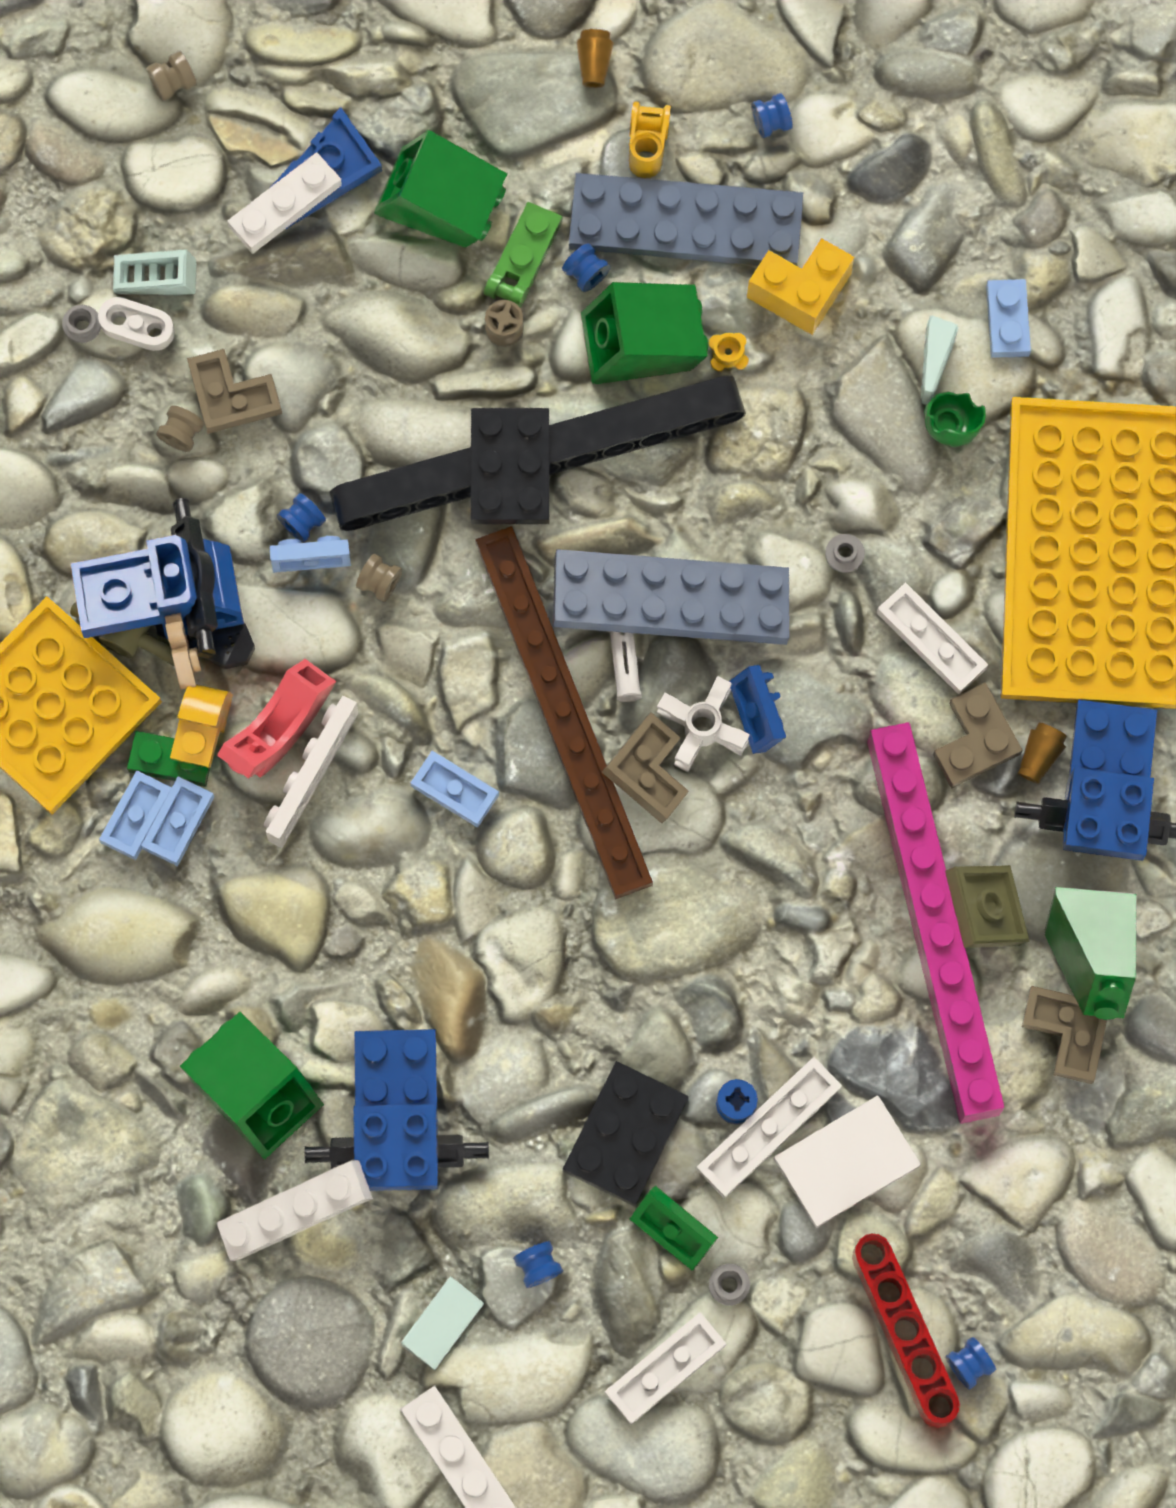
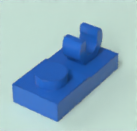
(757, 708)

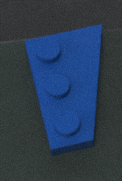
(344, 152)

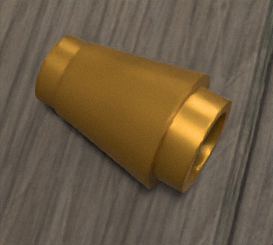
(594, 56)
(1041, 752)

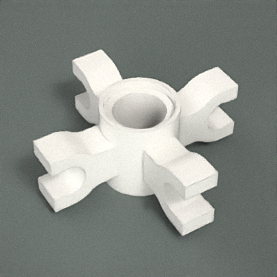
(728, 736)

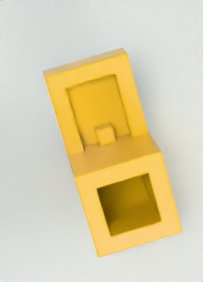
(201, 718)

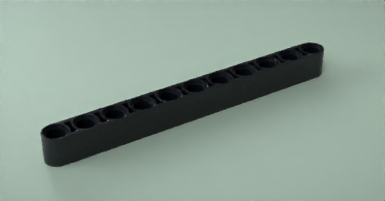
(571, 445)

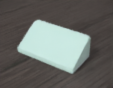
(442, 1323)

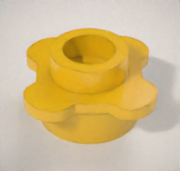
(731, 341)

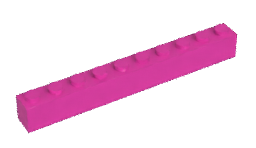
(935, 924)

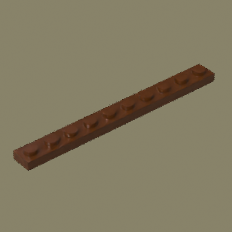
(563, 713)

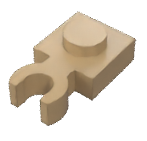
(184, 658)

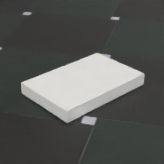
(847, 1161)

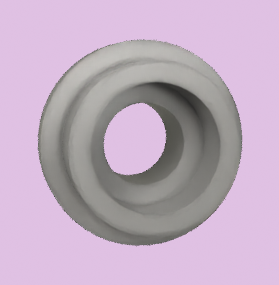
(77, 314)
(841, 563)
(729, 1271)

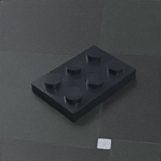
(509, 465)
(625, 1133)

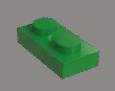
(152, 755)
(673, 1228)

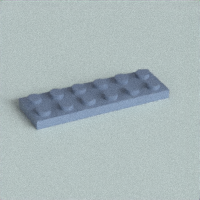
(684, 219)
(671, 597)

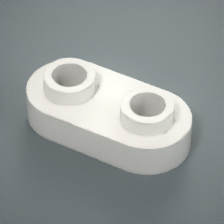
(138, 323)

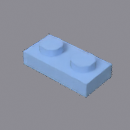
(1008, 318)
(296, 556)
(454, 789)
(134, 815)
(177, 821)

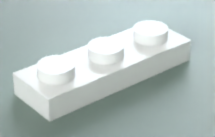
(284, 202)
(932, 638)
(665, 1368)

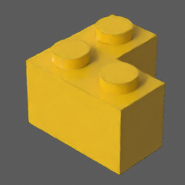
(804, 293)

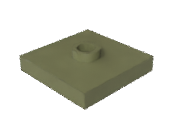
(987, 906)

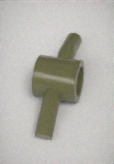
(128, 641)

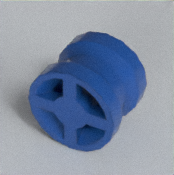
(772, 115)
(586, 267)
(301, 517)
(736, 1110)
(538, 1264)
(970, 1363)

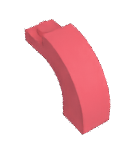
(280, 722)

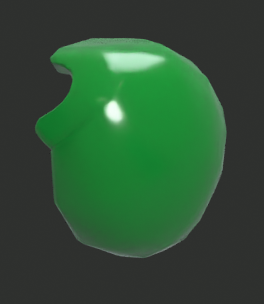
(954, 418)

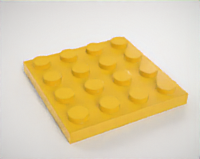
(62, 705)

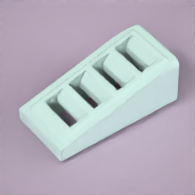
(170, 286)
(939, 342)

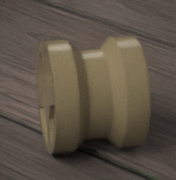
(504, 314)
(180, 428)
(379, 577)

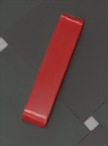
(905, 1309)

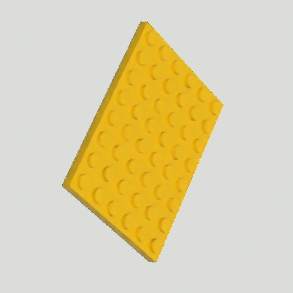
(1090, 553)

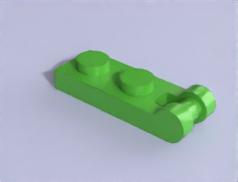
(524, 254)

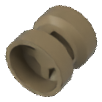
(171, 76)

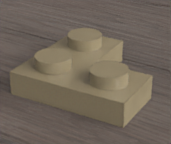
(226, 402)
(986, 741)
(638, 771)
(1080, 1034)

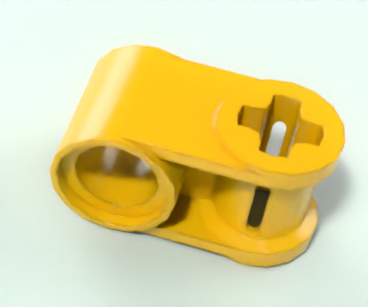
(648, 133)

